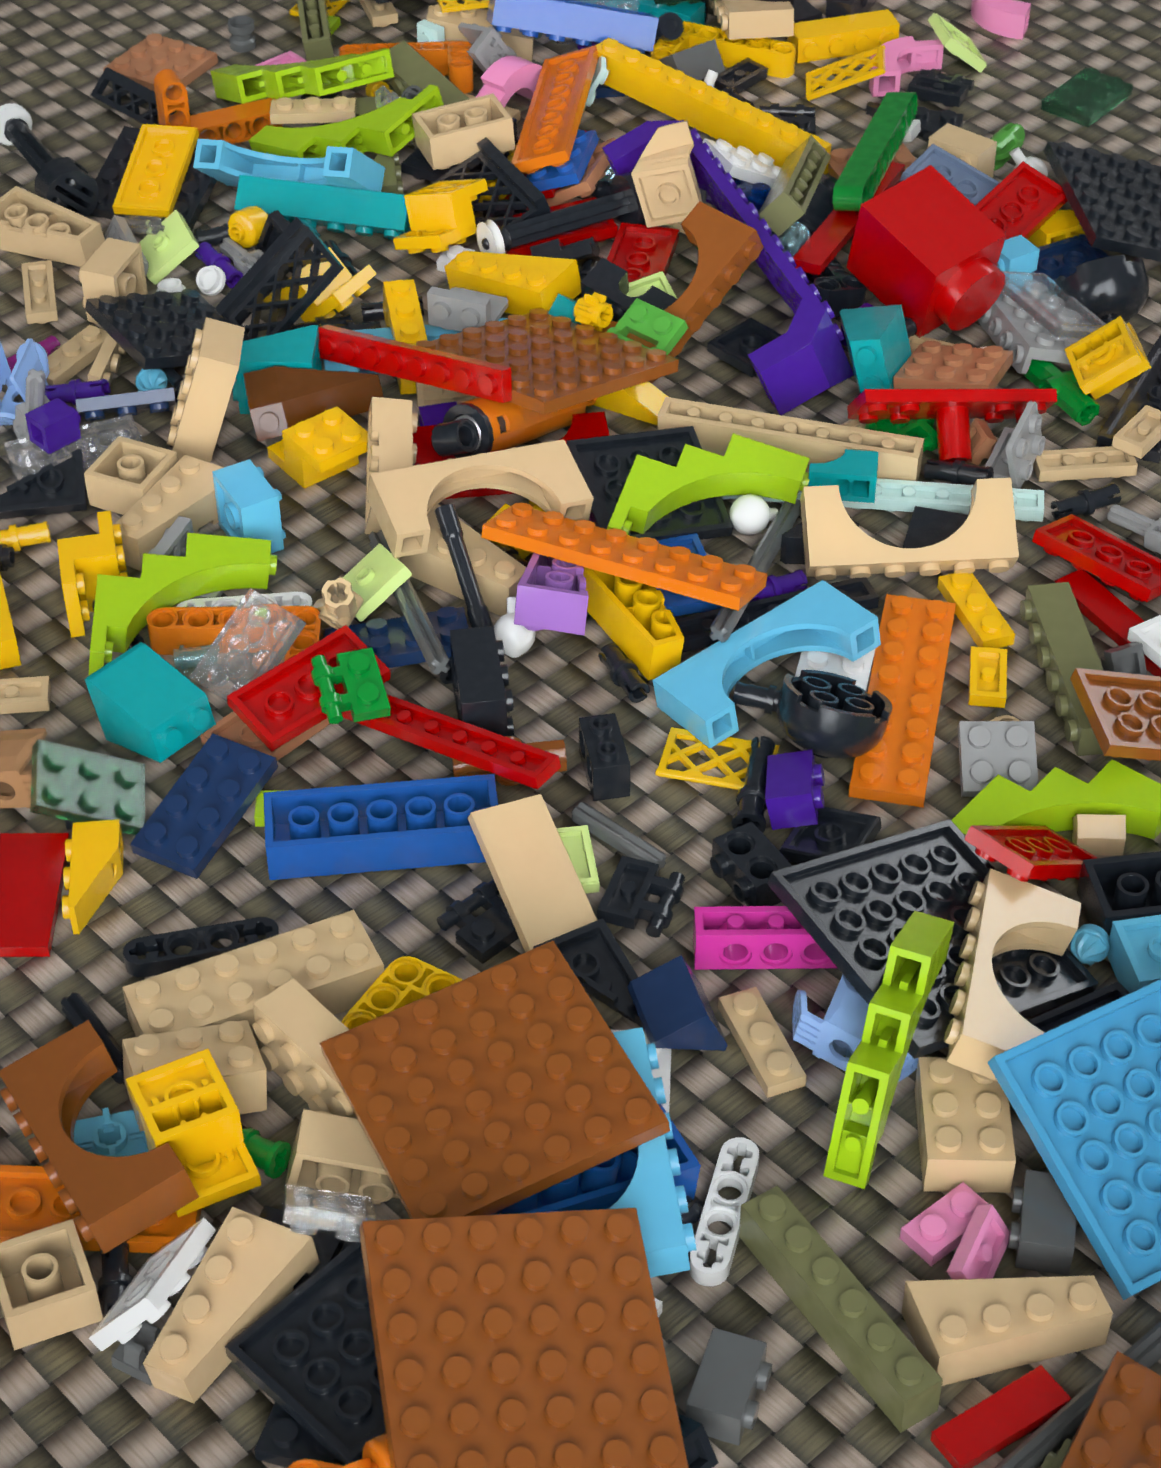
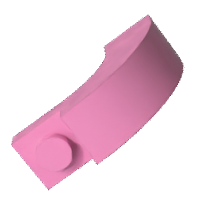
(1002, 17)
(905, 56)
(510, 76)

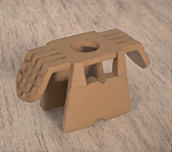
(14, 771)

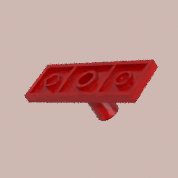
(951, 410)

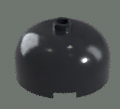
(1109, 287)
(831, 714)

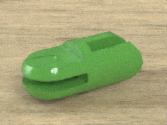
(1007, 139)

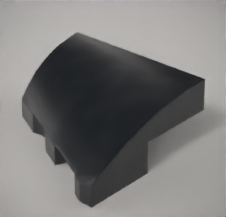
(577, 250)

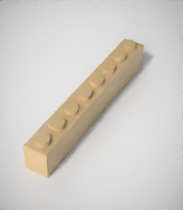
(820, 441)

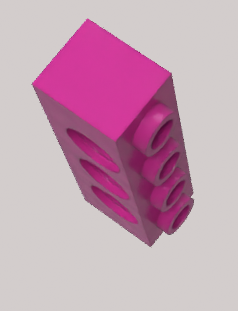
(753, 939)

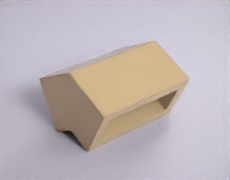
(1100, 833)

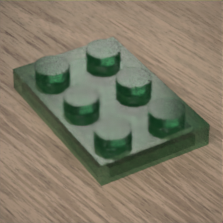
(1087, 97)
(87, 786)

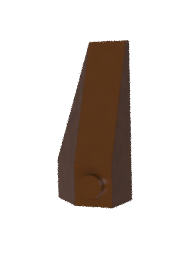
(288, 395)

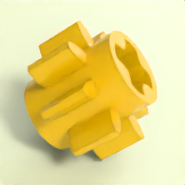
(593, 311)

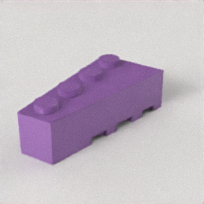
(552, 596)

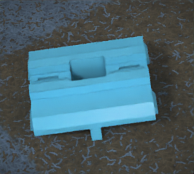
(111, 1134)

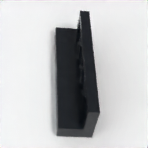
(121, 87)

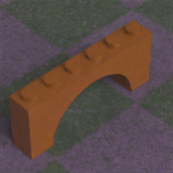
(725, 252)
(111, 1193)

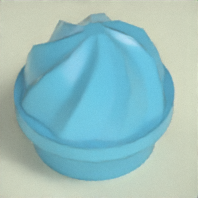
(151, 379)
(1090, 944)

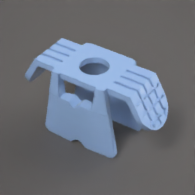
(29, 356)
(839, 1031)

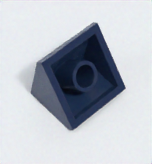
(676, 1008)

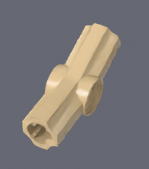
(338, 604)

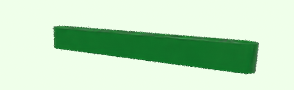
(875, 151)

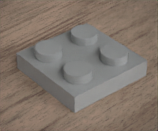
(996, 749)

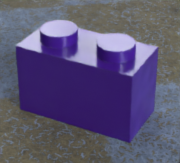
(794, 789)

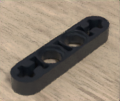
(200, 941)

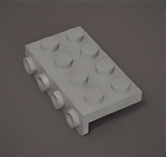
(1019, 333)

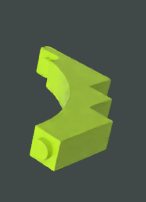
(314, 77)
(377, 131)
(745, 469)
(209, 566)
(1063, 796)
(887, 1034)

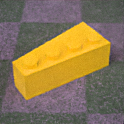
(522, 279)
(635, 621)

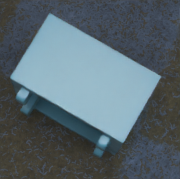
(248, 504)
(1136, 951)

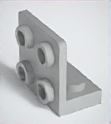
(486, 44)

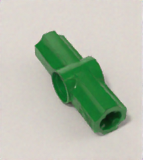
(1069, 394)

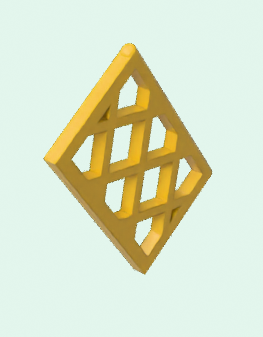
(856, 76)
(694, 773)

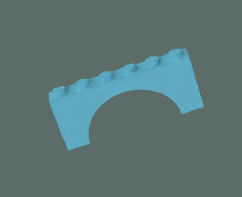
(338, 168)
(813, 620)
(653, 1186)

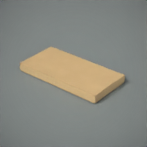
(531, 870)

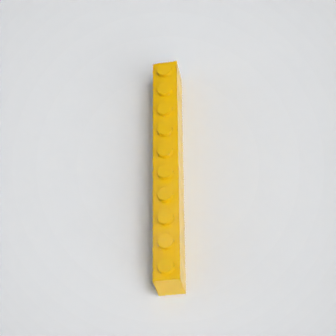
(700, 104)

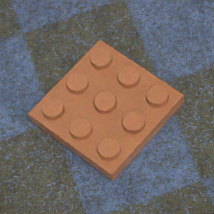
(160, 53)
(953, 367)

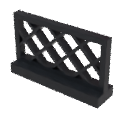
(509, 182)
(268, 275)

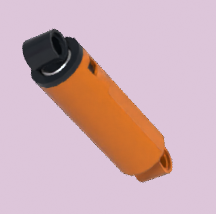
(495, 426)

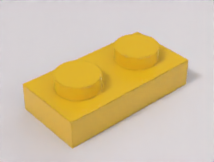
(987, 677)

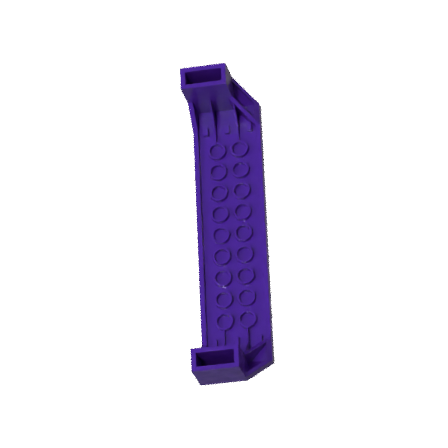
(810, 353)

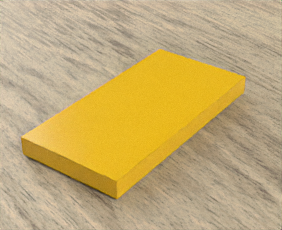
(156, 170)

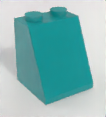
(876, 344)
(290, 348)
(148, 704)

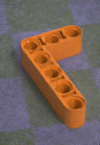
(446, 56)
(215, 121)
(201, 625)

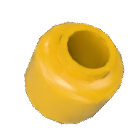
(247, 225)

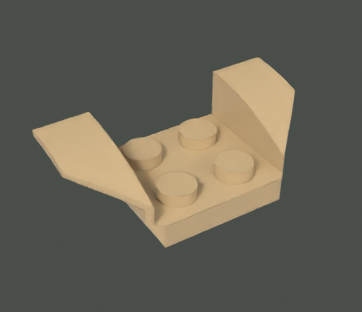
(666, 177)

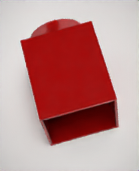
(928, 252)

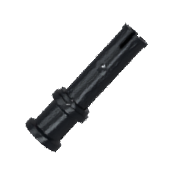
(751, 797)

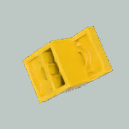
(440, 215)
(336, 295)
(1107, 358)
(319, 447)
(81, 562)
(199, 1119)

